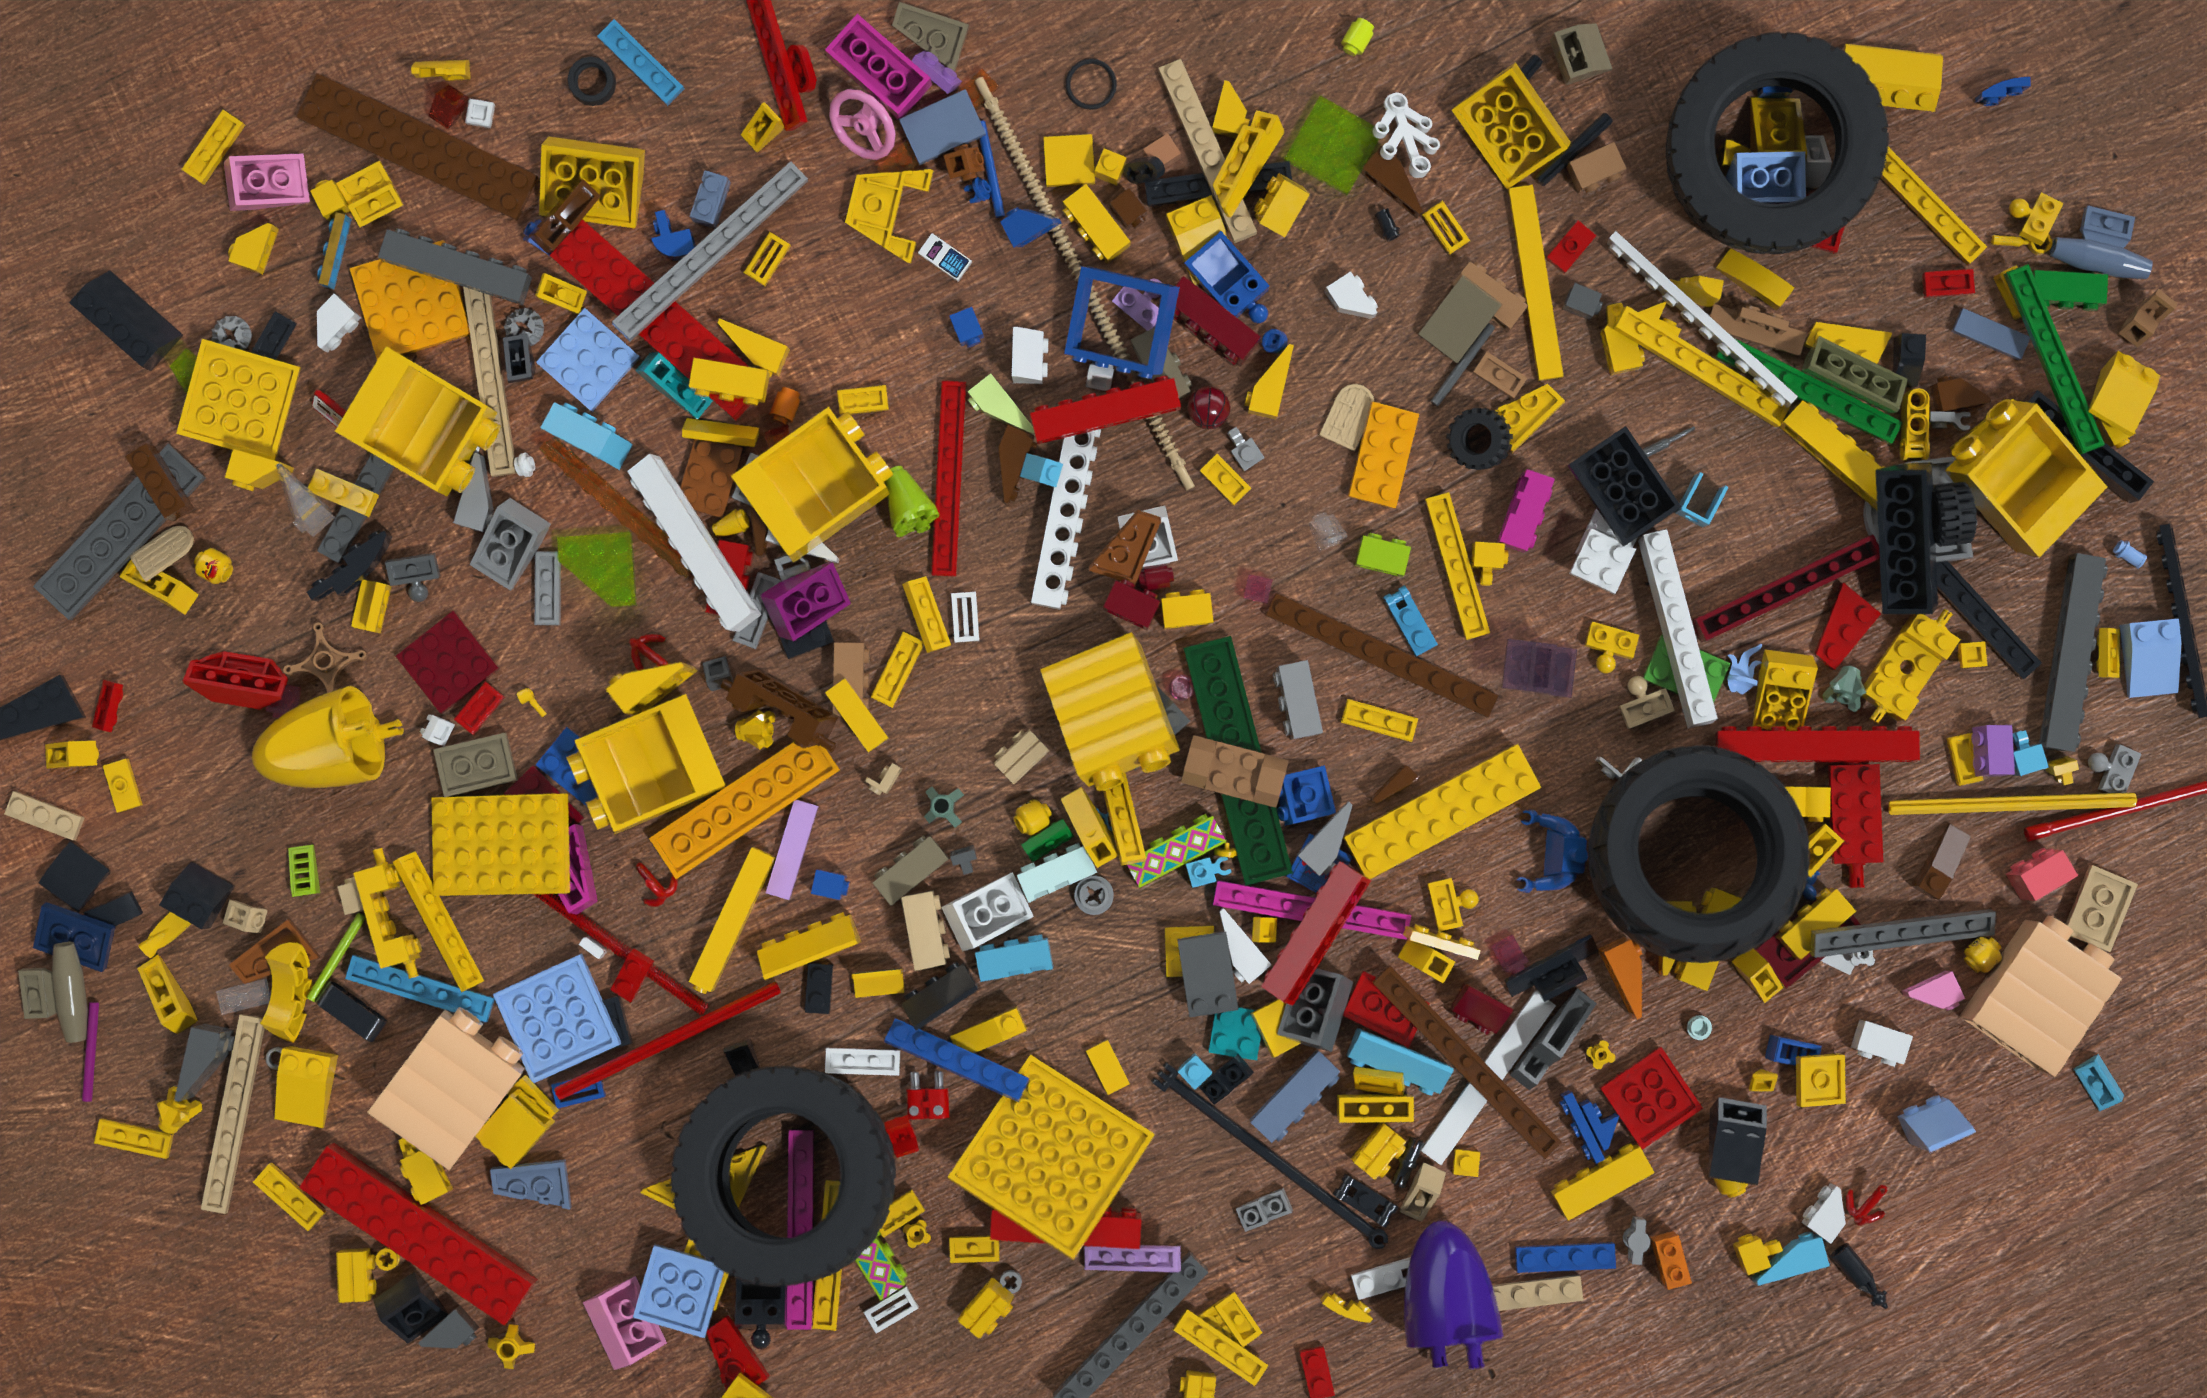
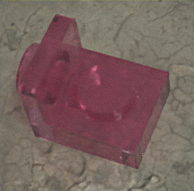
(288, 701)
(1509, 954)

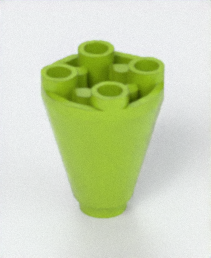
(908, 504)

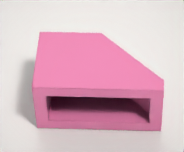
(1938, 991)

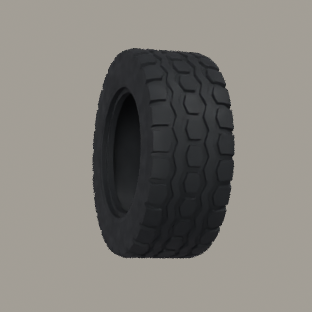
(1795, 63)
(703, 1176)

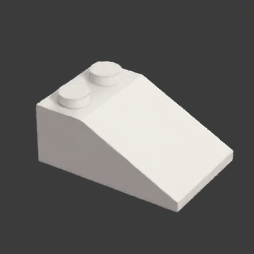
(987, 912)

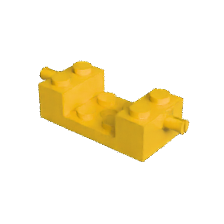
(1924, 645)
(388, 949)

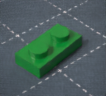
(1047, 840)

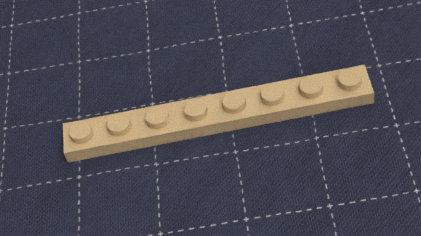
(1203, 142)
(490, 377)
(233, 1114)

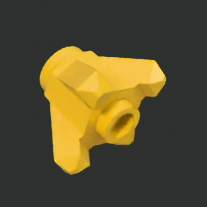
(756, 729)
(174, 1113)
(510, 1346)

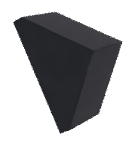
(518, 358)
(741, 1056)

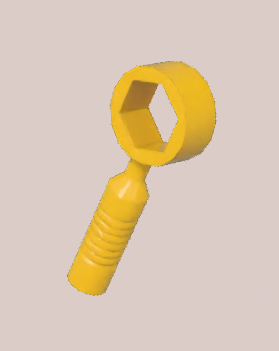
(2018, 241)

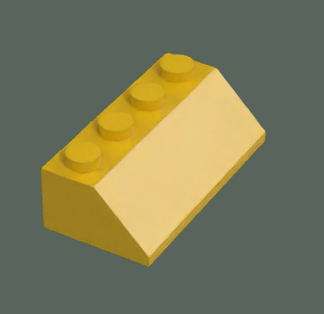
(1901, 76)
(807, 946)

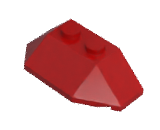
(236, 679)

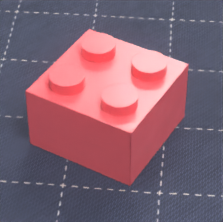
(2041, 874)

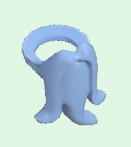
(1740, 674)

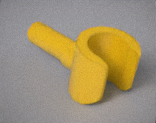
(527, 695)

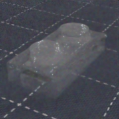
(243, 996)

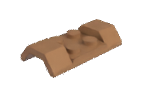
(1234, 771)

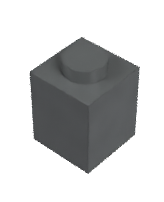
(1583, 301)

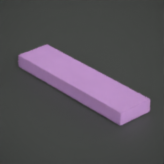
(792, 849)
(1147, 1258)

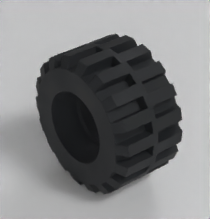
(1459, 438)
(1954, 514)

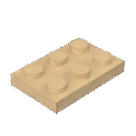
(2100, 907)

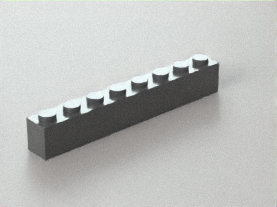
(2072, 652)

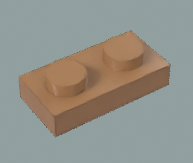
(1499, 375)

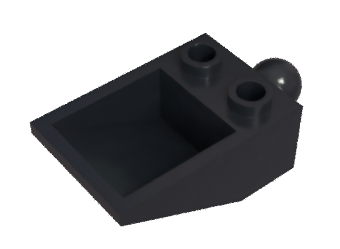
(760, 1300)

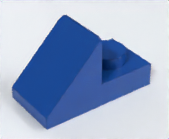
(1601, 1129)

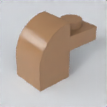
(2146, 317)

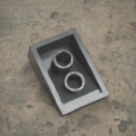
(1207, 974)
(204, 1053)

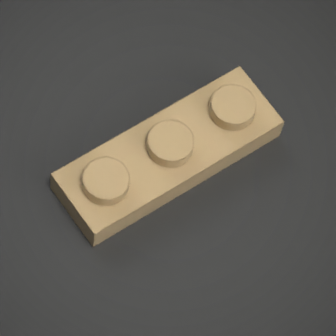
(44, 815)

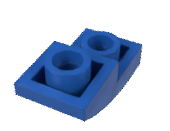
(1997, 92)

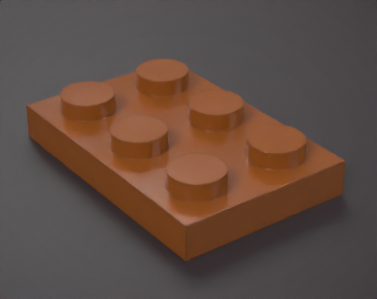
(708, 476)

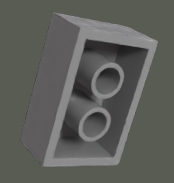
(1297, 700)

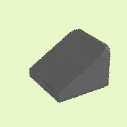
(716, 672)

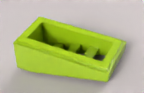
(294, 871)

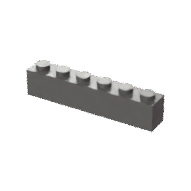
(455, 267)

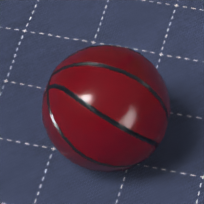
(1208, 407)

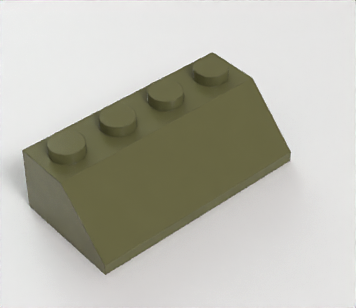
(1855, 375)

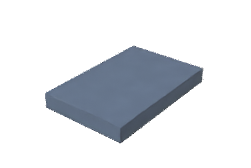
(942, 127)

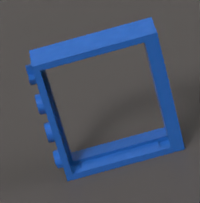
(1162, 328)

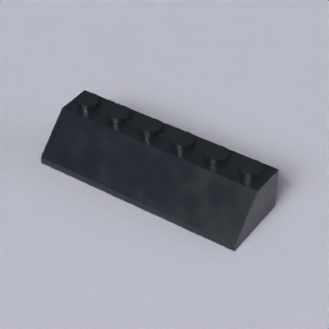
(1907, 538)

